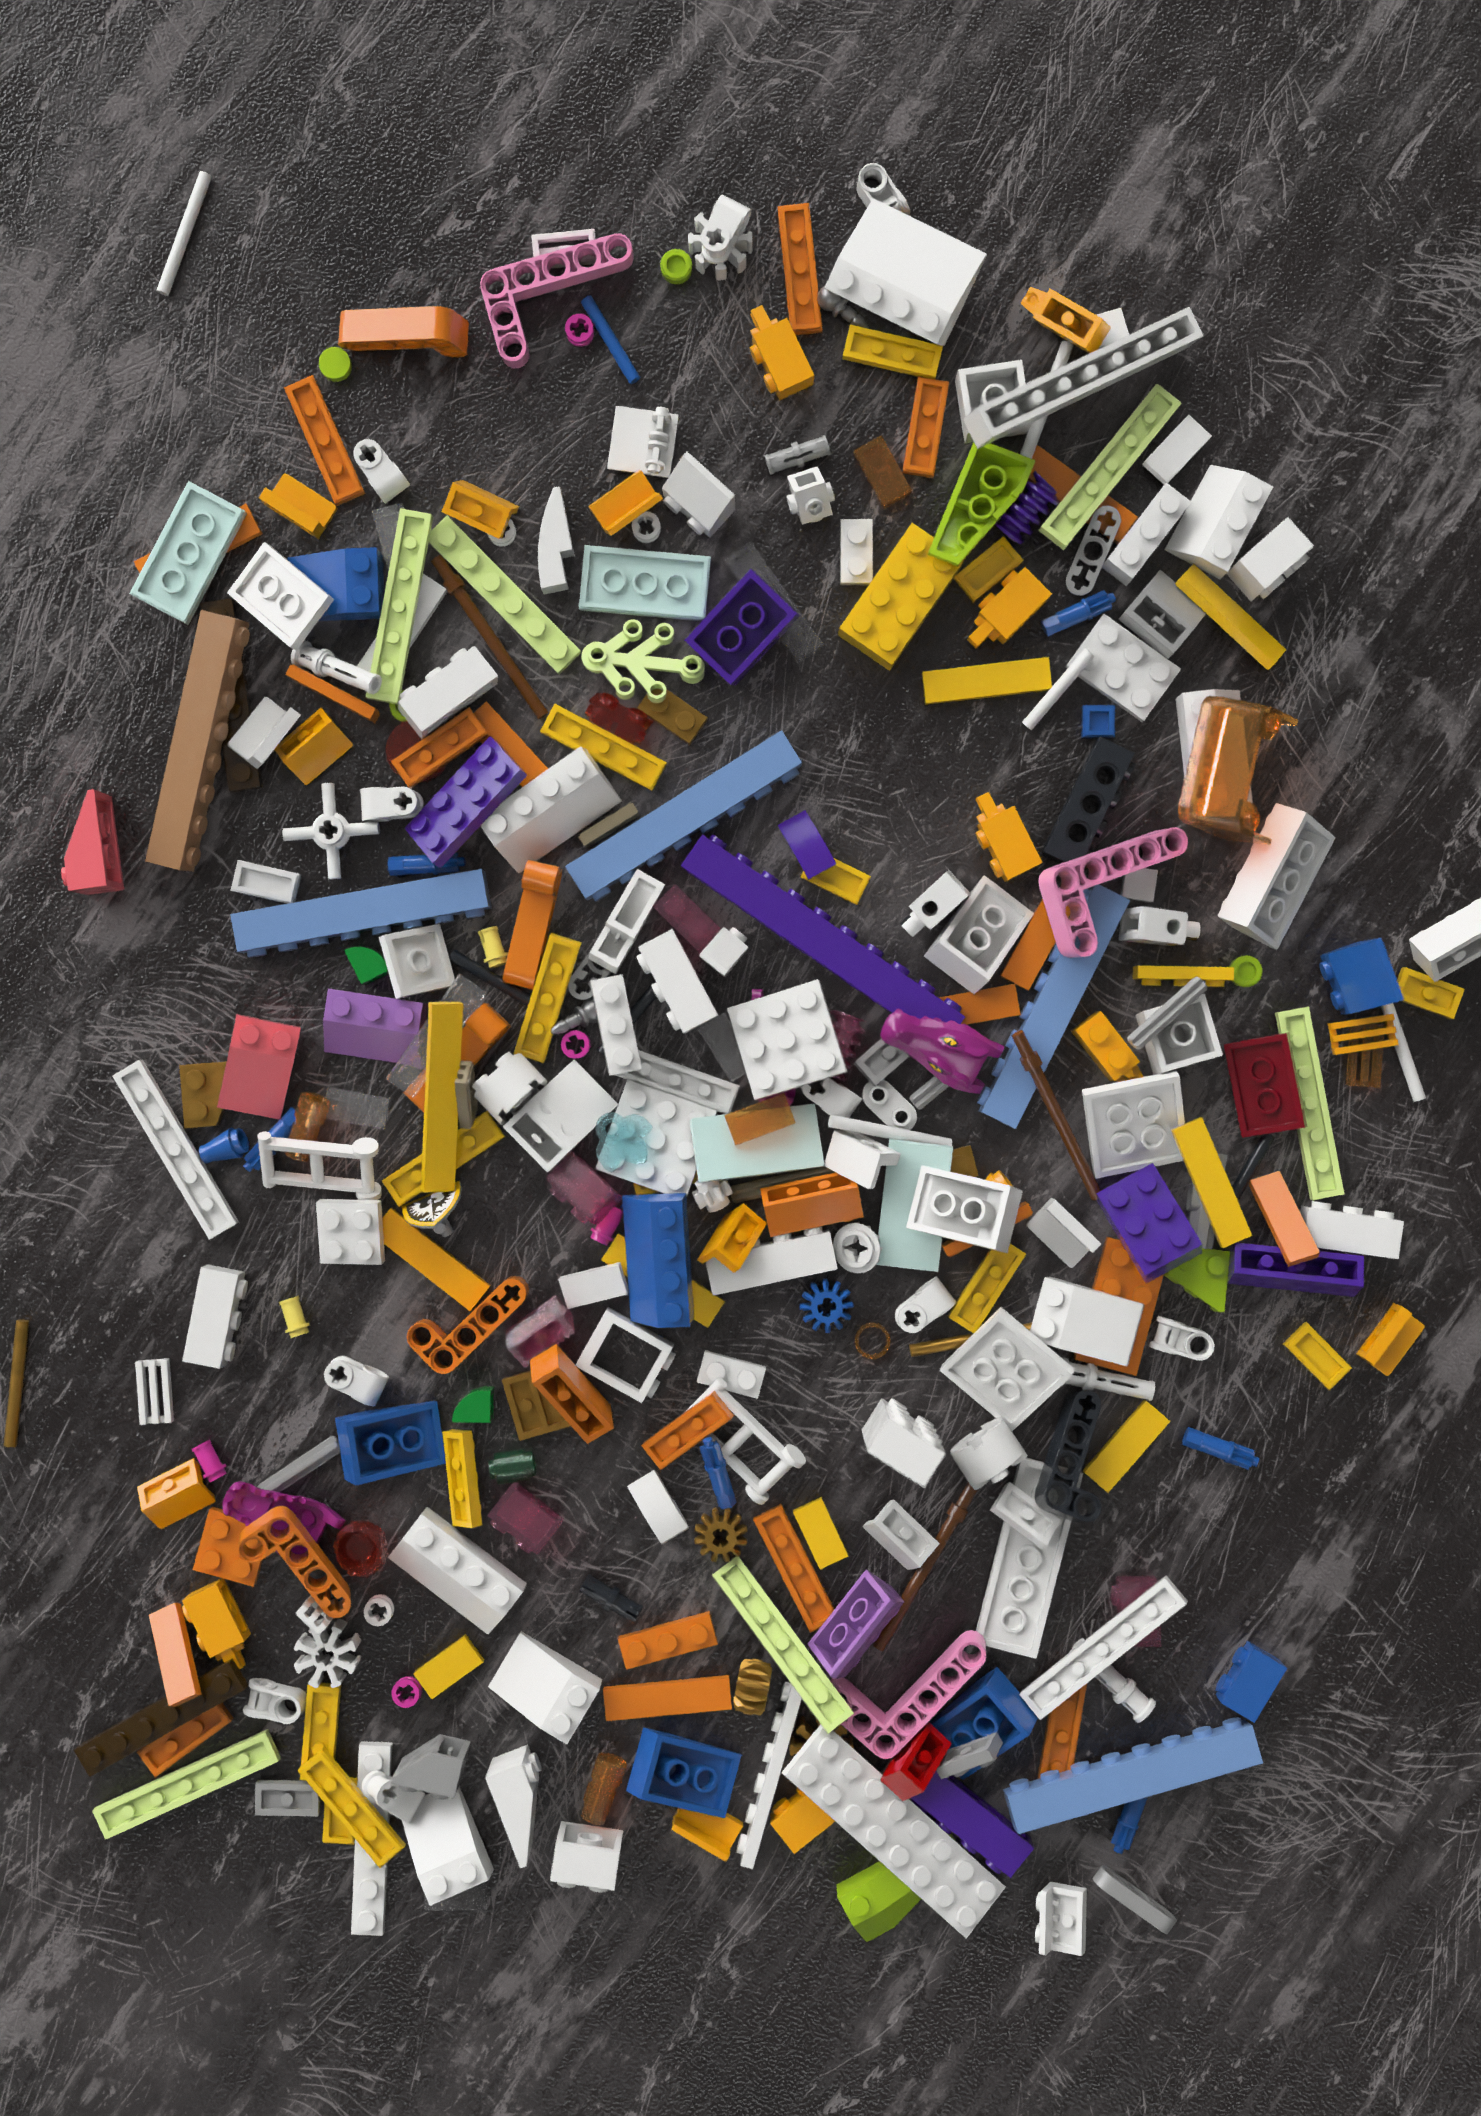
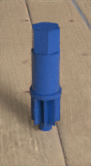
(1079, 612)
(422, 865)
(279, 1130)
(1227, 1451)
(717, 1472)
(1127, 1825)

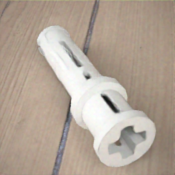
(313, 661)
(1090, 1373)
(1124, 1691)

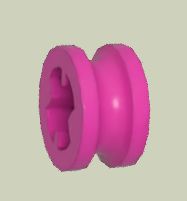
(573, 322)
(580, 1036)
(403, 1682)

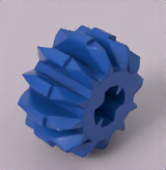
(817, 1299)

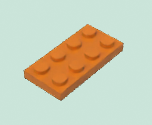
(1121, 1278)

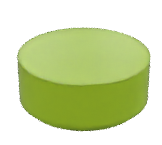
(676, 266)
(335, 364)
(1246, 971)

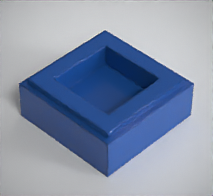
(1098, 721)

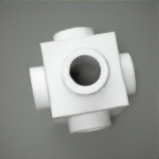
(810, 496)

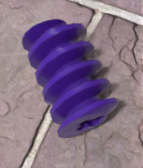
(1027, 509)

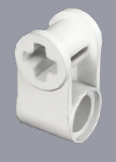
(885, 192)
(724, 225)
(382, 473)
(384, 803)
(834, 1098)
(930, 1303)
(1176, 1337)
(360, 1381)
(269, 1698)
(388, 1796)

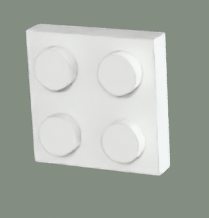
(417, 961)
(350, 1231)

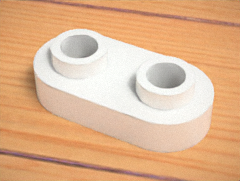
(889, 1105)

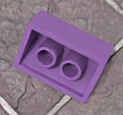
(370, 1025)
(855, 1624)

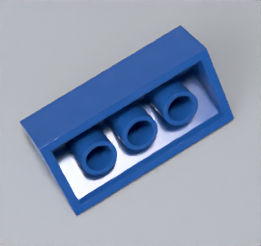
(658, 1259)

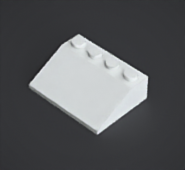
(906, 272)

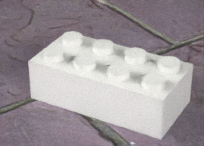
(903, 1441)

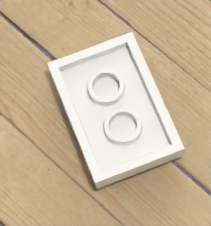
(280, 596)
(1125, 668)

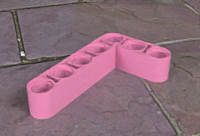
(544, 283)
(1100, 871)
(912, 1700)

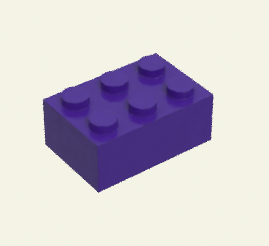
(742, 627)
(1149, 1223)

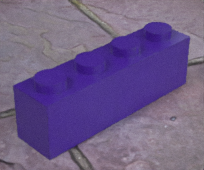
(1267, 1268)
(975, 1822)

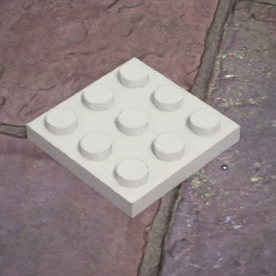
(787, 1040)
(1133, 1123)
(669, 1143)
(1007, 1369)

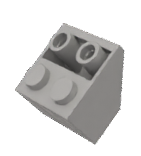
(1162, 615)
(434, 1767)

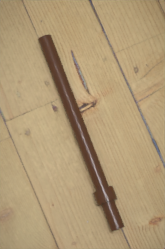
(455, 586)
(1031, 1062)
(956, 1513)

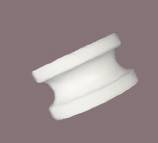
(509, 536)
(648, 538)
(374, 1619)

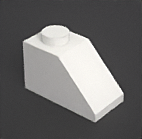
(725, 950)

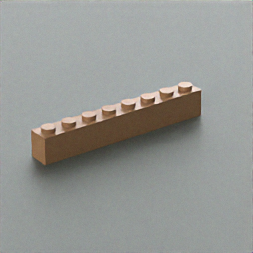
(197, 741)

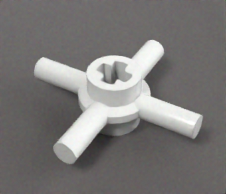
(322, 822)

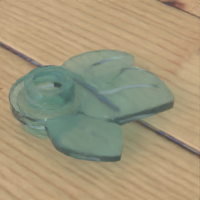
(625, 1143)

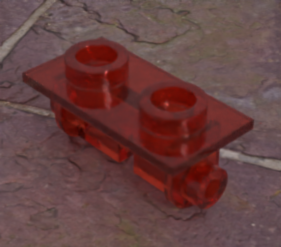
(630, 721)

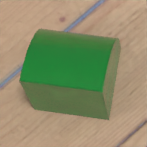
(367, 964)
(476, 1406)

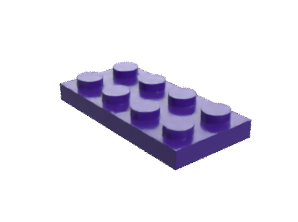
(465, 802)

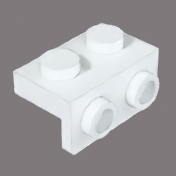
(1061, 1919)

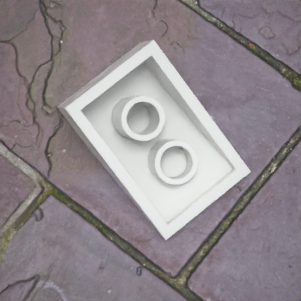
(979, 935)
(964, 1208)
(1086, 1321)
(545, 1687)
(514, 1788)
(446, 1847)

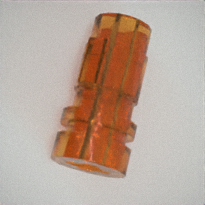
(309, 1116)
(602, 1789)

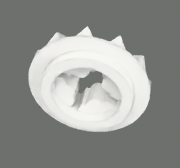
(848, 1257)

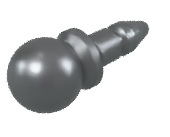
(838, 305)
(583, 1015)

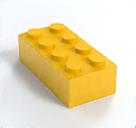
(898, 599)

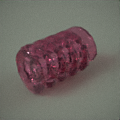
(845, 1029)

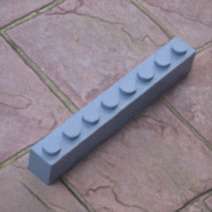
(684, 816)
(361, 911)
(1050, 1012)
(1132, 1775)

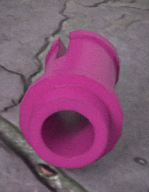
(605, 1229)
(209, 1461)

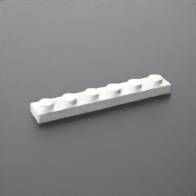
(175, 1149)
(1103, 1647)
(767, 1782)
(368, 1878)

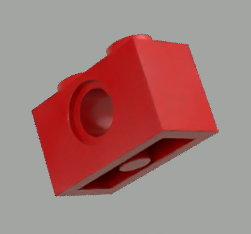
(916, 1763)

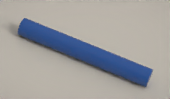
(610, 339)

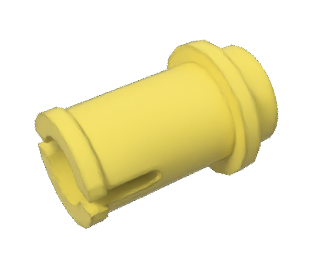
(493, 947)
(294, 1317)

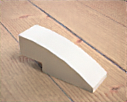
(554, 545)
(626, 921)

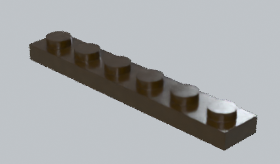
(239, 772)
(159, 1719)

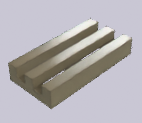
(609, 825)
(466, 1102)

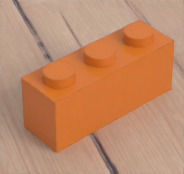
(811, 1203)
(571, 1394)

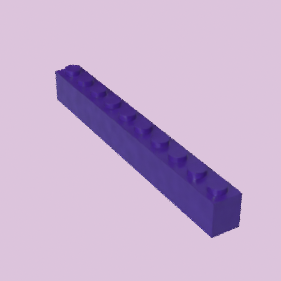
(813, 932)

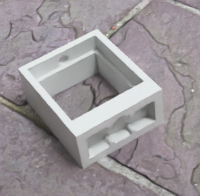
(663, 1361)

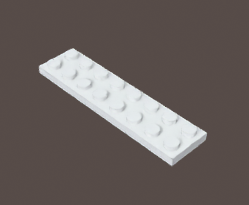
(894, 1830)

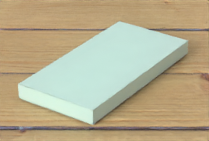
(188, 553)
(644, 583)
(778, 1152)
(900, 1244)

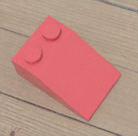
(93, 850)
(258, 1066)

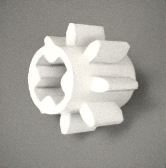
(712, 1195)

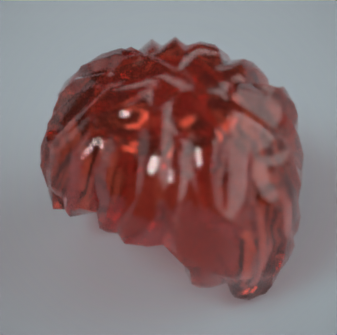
(361, 1548)

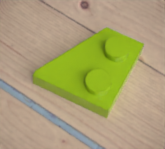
(1205, 1277)

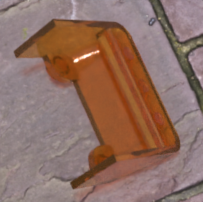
(1223, 767)

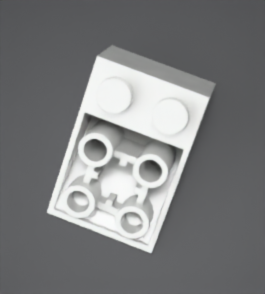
(560, 1115)

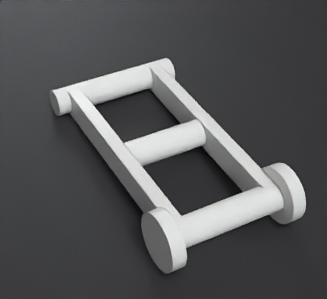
(361, 1149)
(789, 1455)

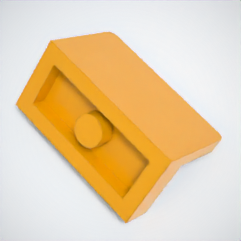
(624, 503)
(299, 505)
(479, 508)
(313, 746)
(734, 1238)
(1391, 1339)
(174, 1494)
(708, 1831)

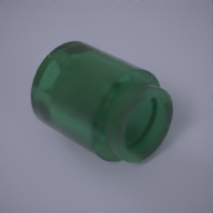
(512, 1466)

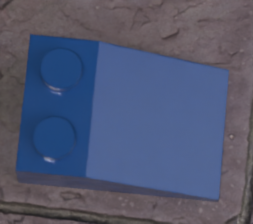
(350, 577)
(1360, 976)
(390, 1441)
(987, 1708)
(683, 1773)

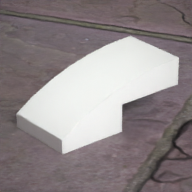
(1176, 450)
(658, 1507)

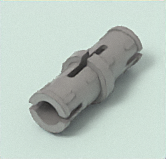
(797, 454)

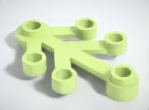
(638, 661)

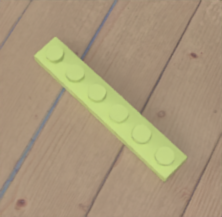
(1110, 466)
(503, 595)
(400, 603)
(1317, 1138)
(782, 1644)
(186, 1784)

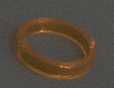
(875, 1356)

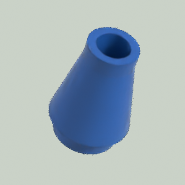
(227, 1145)

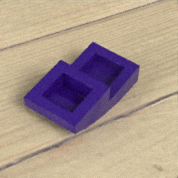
(807, 844)

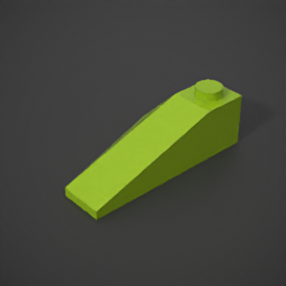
(983, 493)
(876, 1900)

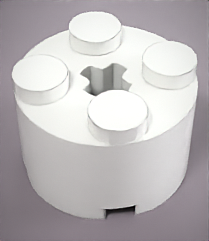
(508, 1086)
(988, 1453)

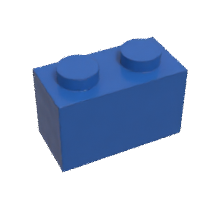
(1250, 1681)

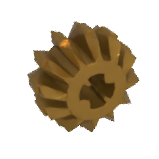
(708, 1531)
(752, 1686)

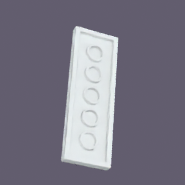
(1022, 1577)

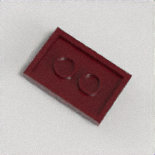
(1265, 1085)

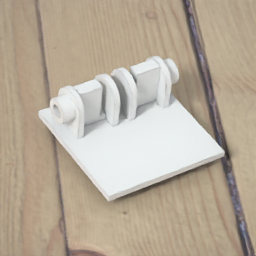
(643, 441)

